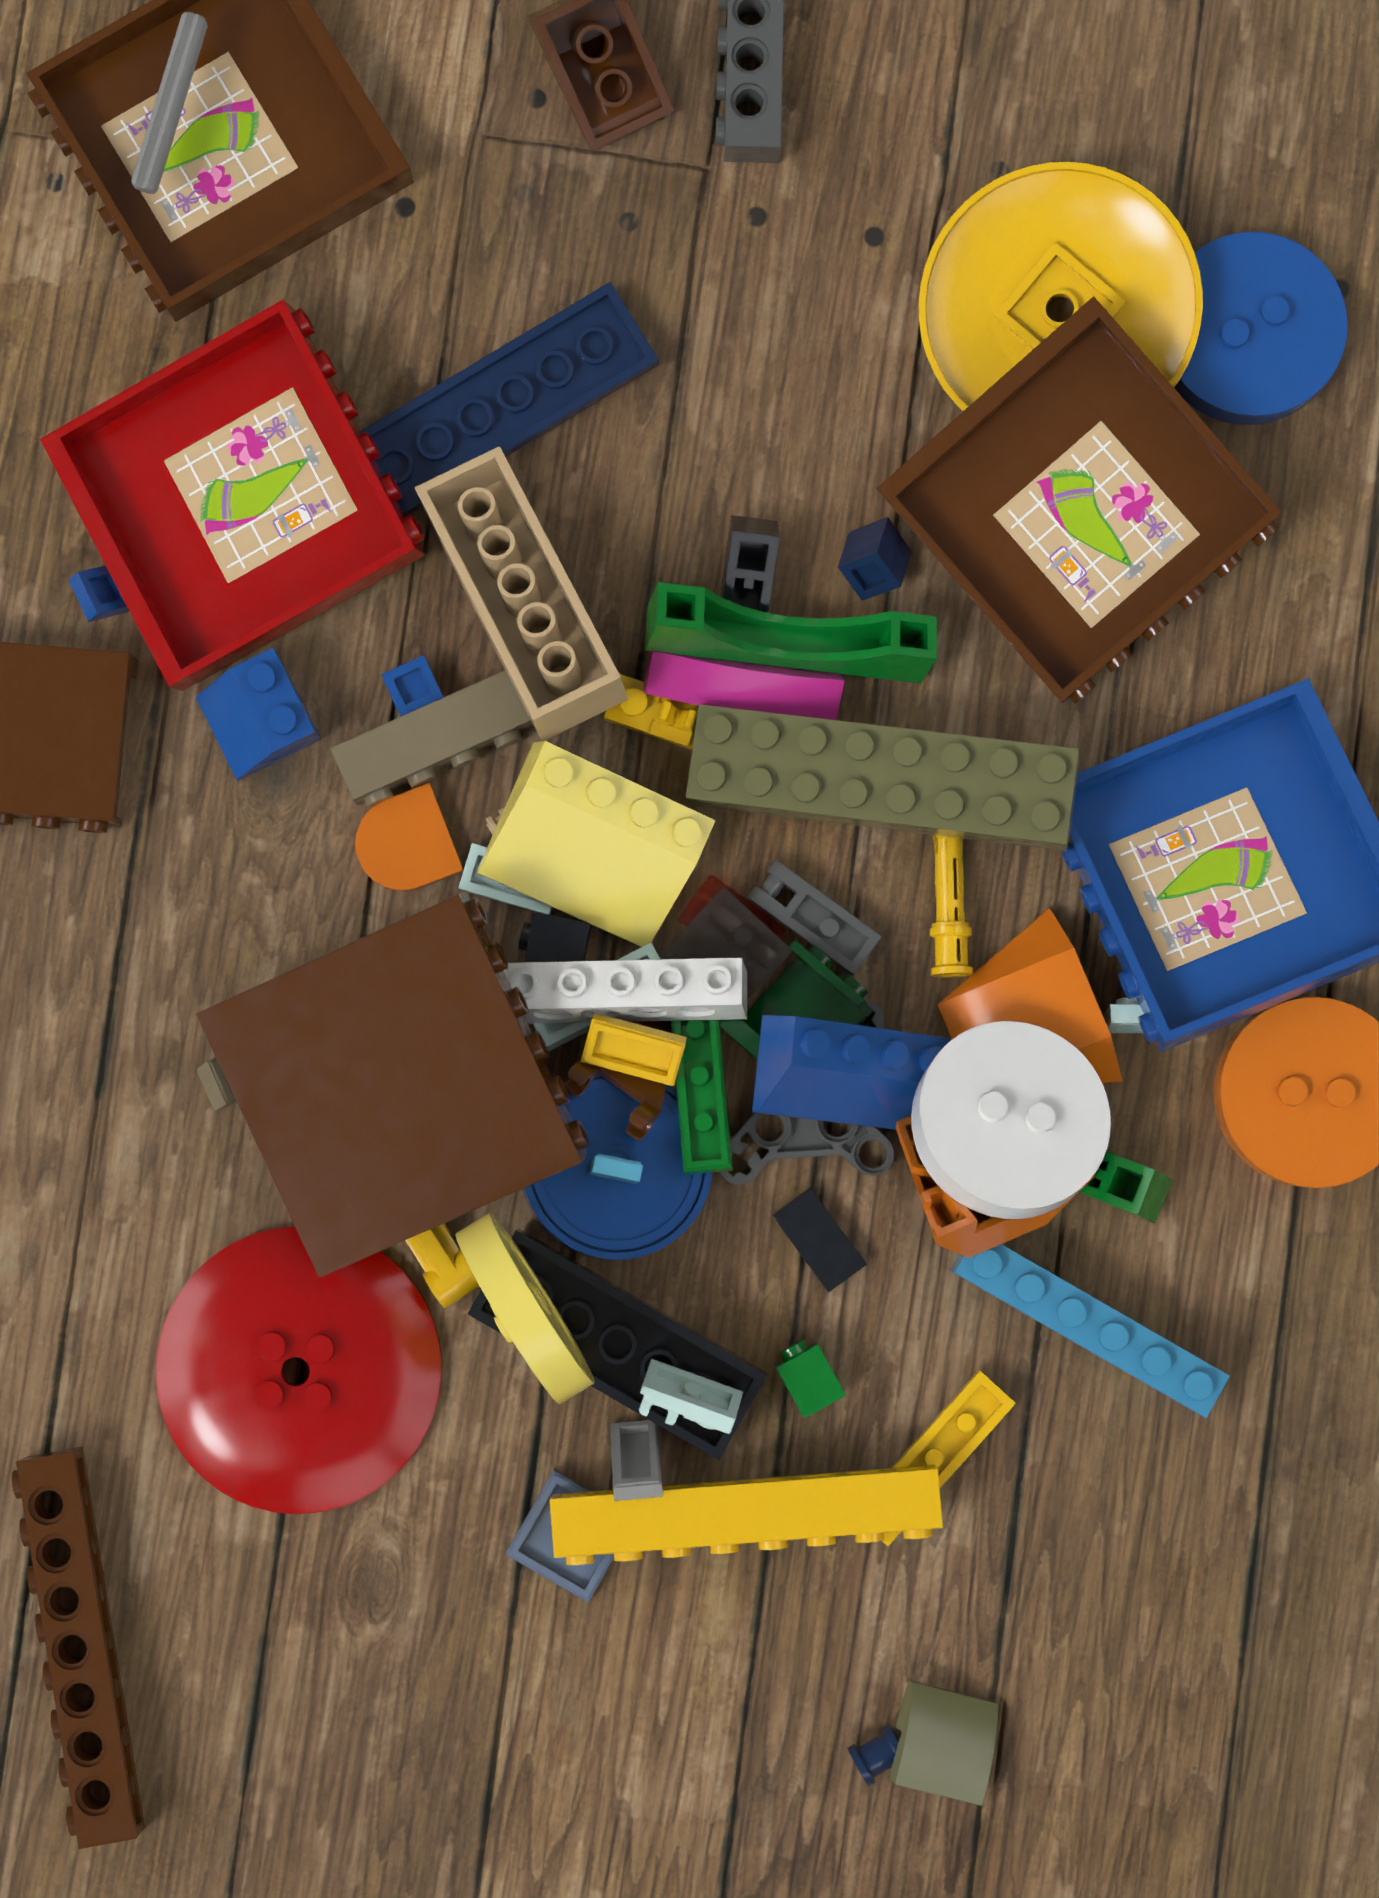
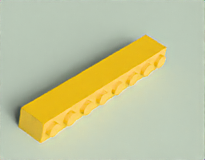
(748, 1512)

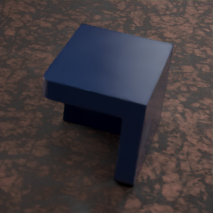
(874, 559)

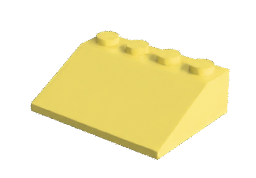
(594, 844)

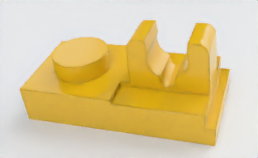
(654, 715)

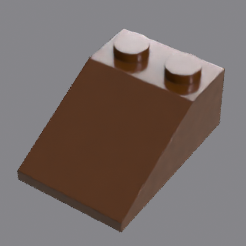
(601, 67)

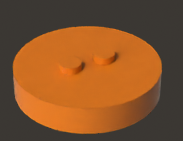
(1302, 1092)

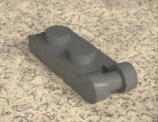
(815, 918)

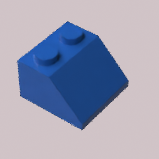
(257, 714)

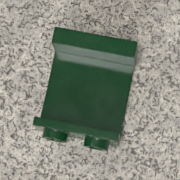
(806, 991)

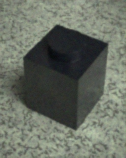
(554, 939)

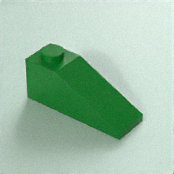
(1128, 1187)

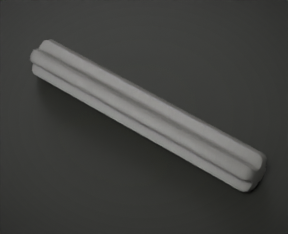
(169, 103)

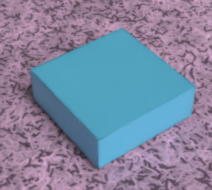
(616, 1168)

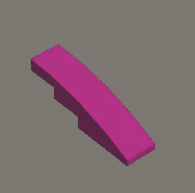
(743, 685)

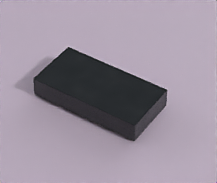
(819, 1239)

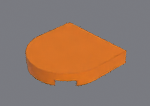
(407, 842)

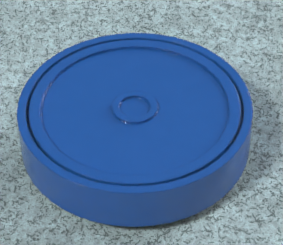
(1265, 331)
(612, 1216)

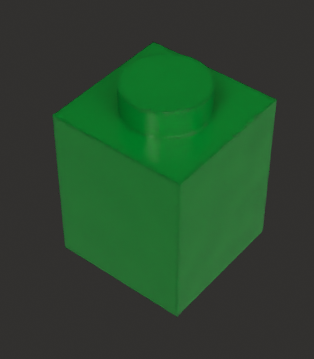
(809, 1377)

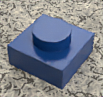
(97, 593)
(412, 685)

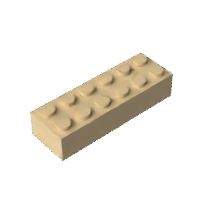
(521, 594)

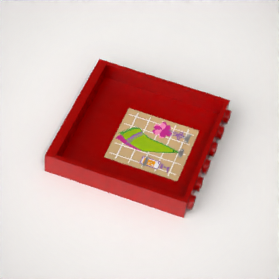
(234, 495)

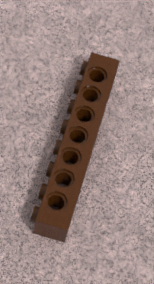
(87, 1818)

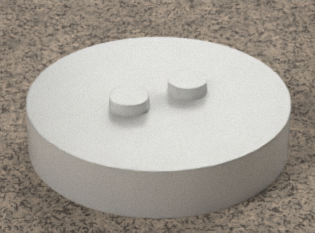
(1010, 1120)

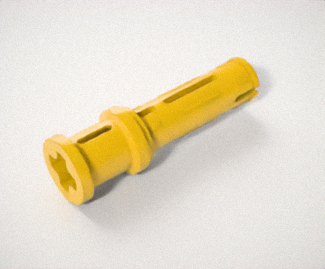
(950, 928)

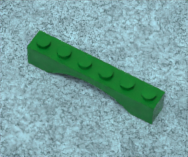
(708, 626)

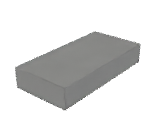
(636, 1460)

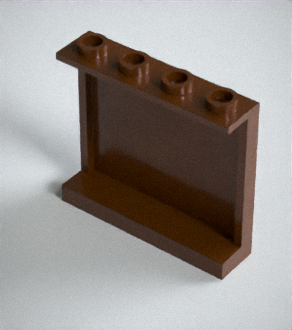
(62, 734)

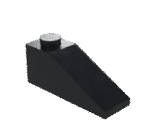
(750, 562)

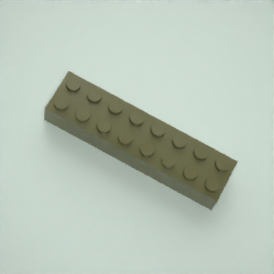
(883, 777)

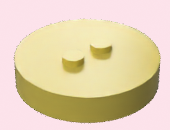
(524, 1308)

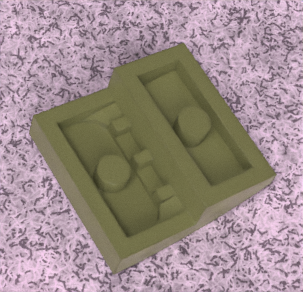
(945, 1743)

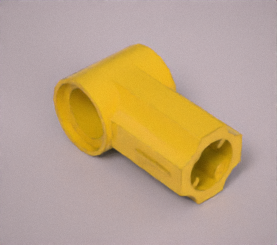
(443, 1265)

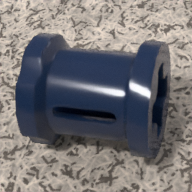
(875, 1755)

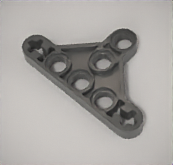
(809, 1139)

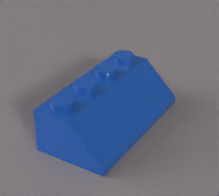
(839, 1070)

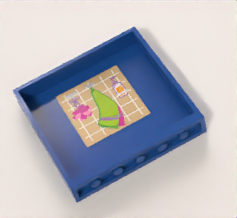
(1229, 865)

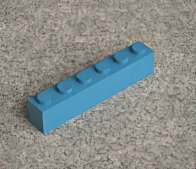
(1094, 1326)

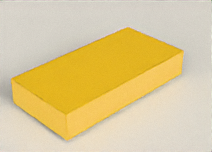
(633, 1049)

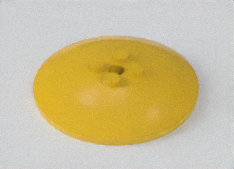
(1046, 237)

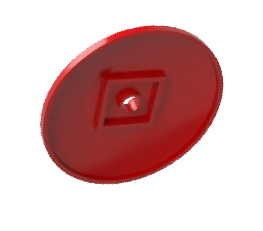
(309, 1443)

